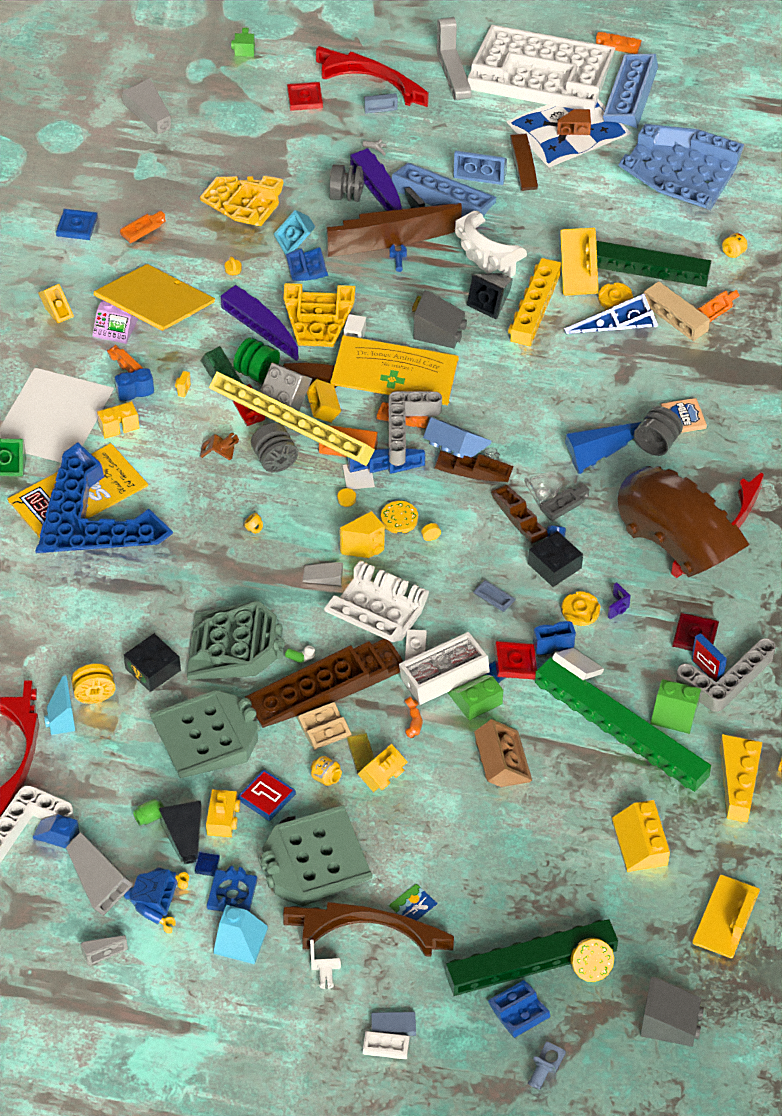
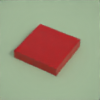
(305, 96)
(515, 660)

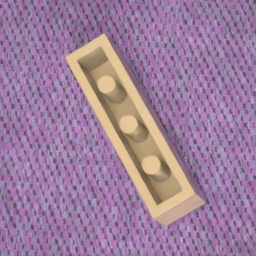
(677, 311)

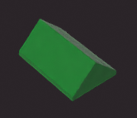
(12, 457)

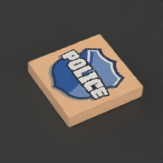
(689, 413)

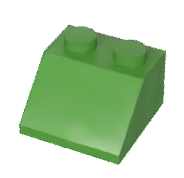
(478, 696)
(675, 706)

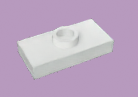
(415, 643)
(386, 1045)

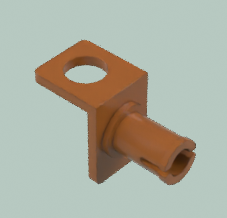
(224, 446)

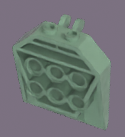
(234, 642)
(229, 715)
(339, 840)

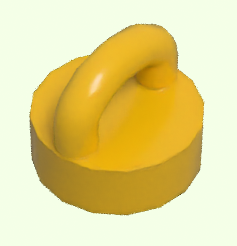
(233, 266)
(252, 521)

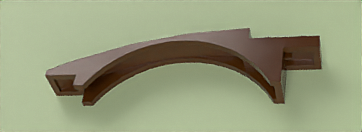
(321, 921)

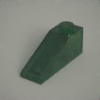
(217, 361)

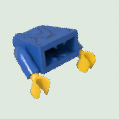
(154, 894)

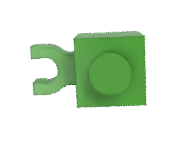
(244, 43)

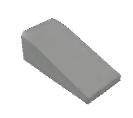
(324, 573)
(101, 949)

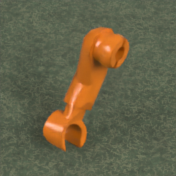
(416, 723)

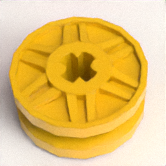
(93, 683)

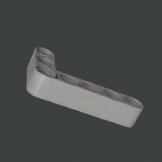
(450, 59)
(408, 404)
(720, 693)

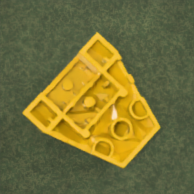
(244, 200)
(318, 316)

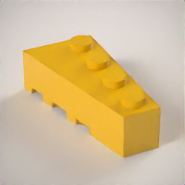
(739, 767)

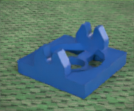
(236, 876)

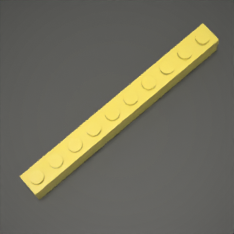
(291, 418)

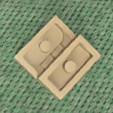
(324, 726)

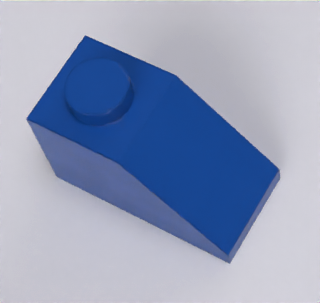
(57, 830)

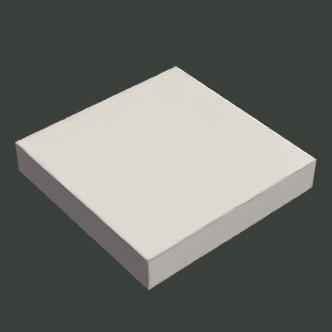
(578, 663)

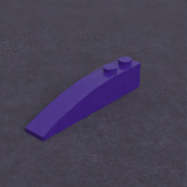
(376, 179)
(259, 319)

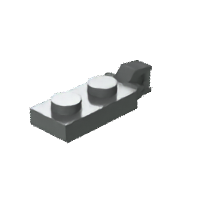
(564, 502)

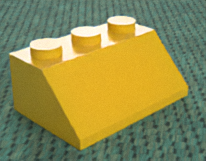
(641, 836)

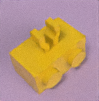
(383, 767)
(222, 813)

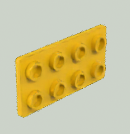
(579, 261)
(726, 916)

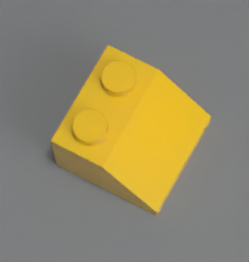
(362, 537)

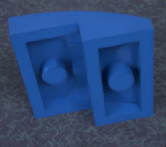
(307, 265)
(519, 1008)

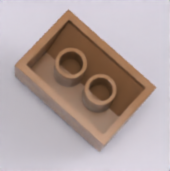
(502, 754)

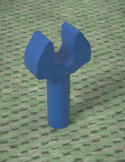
(398, 255)

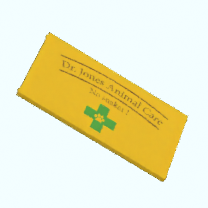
(393, 368)

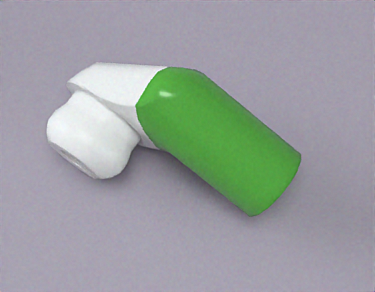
(300, 657)

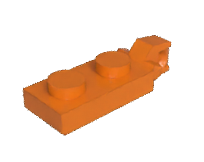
(622, 43)
(142, 226)
(718, 304)
(124, 359)
(413, 421)

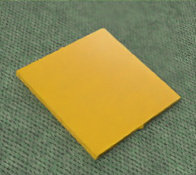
(154, 297)

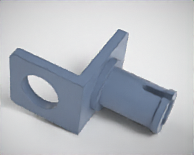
(544, 1066)

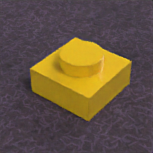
(183, 383)

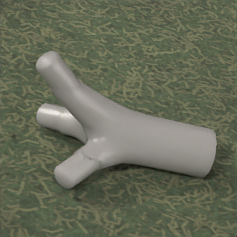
(375, 145)

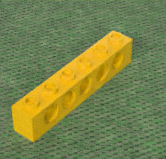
(535, 302)

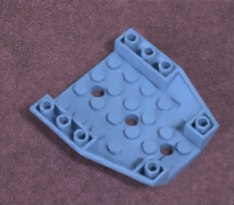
(690, 151)

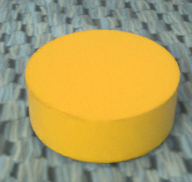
(346, 497)
(431, 532)

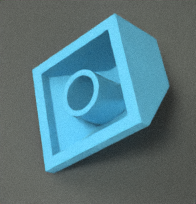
(294, 231)
(60, 710)
(239, 935)

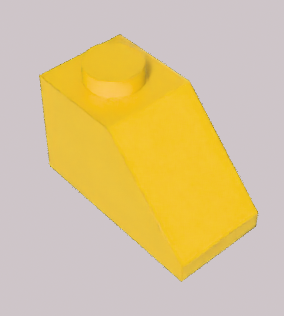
(56, 303)

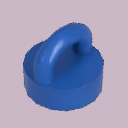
(552, 529)

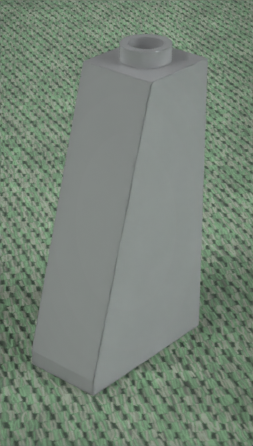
(148, 106)
(98, 875)

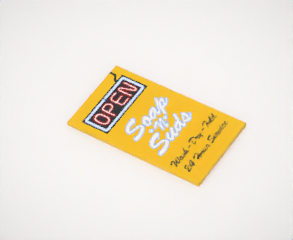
(118, 483)

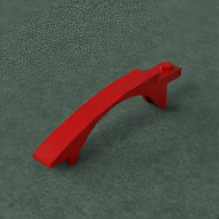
(337, 64)
(747, 495)
(24, 715)

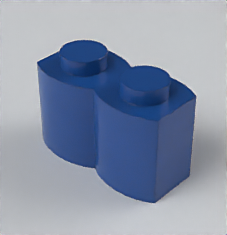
(134, 384)
(554, 637)

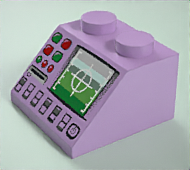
(113, 323)

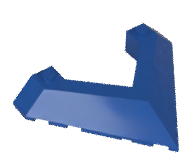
(65, 517)

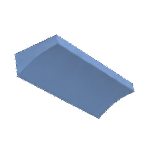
(631, 89)
(440, 190)

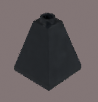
(489, 293)
(183, 828)

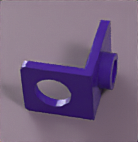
(622, 604)

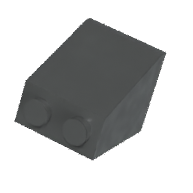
(438, 321)
(671, 1014)

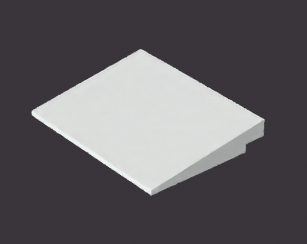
(540, 68)

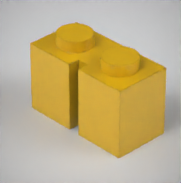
(323, 400)
(111, 417)

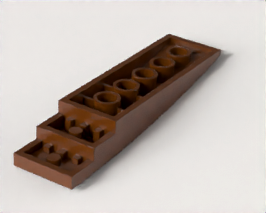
(390, 228)
(325, 681)

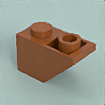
(575, 123)

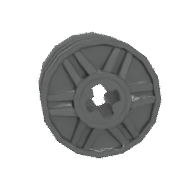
(346, 183)
(658, 431)
(274, 447)

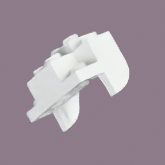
(485, 252)

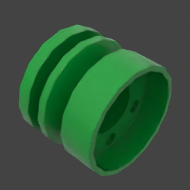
(254, 359)

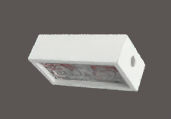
(444, 668)

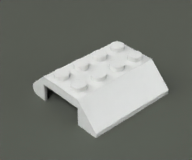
(379, 604)

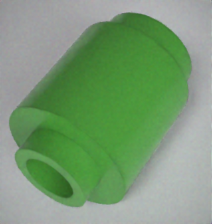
(148, 812)

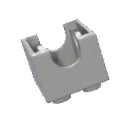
(286, 386)

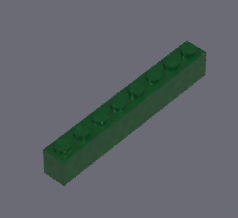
(653, 263)
(524, 958)

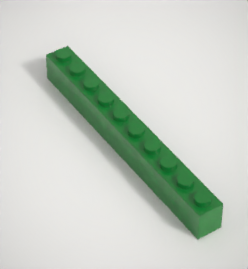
(623, 725)

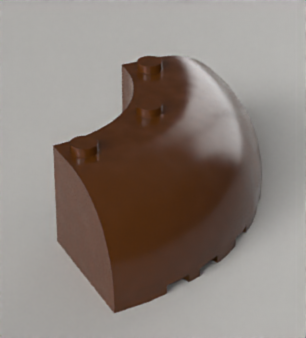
(678, 518)

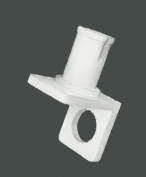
(325, 968)

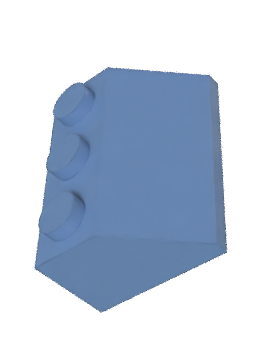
(480, 167)
(454, 438)

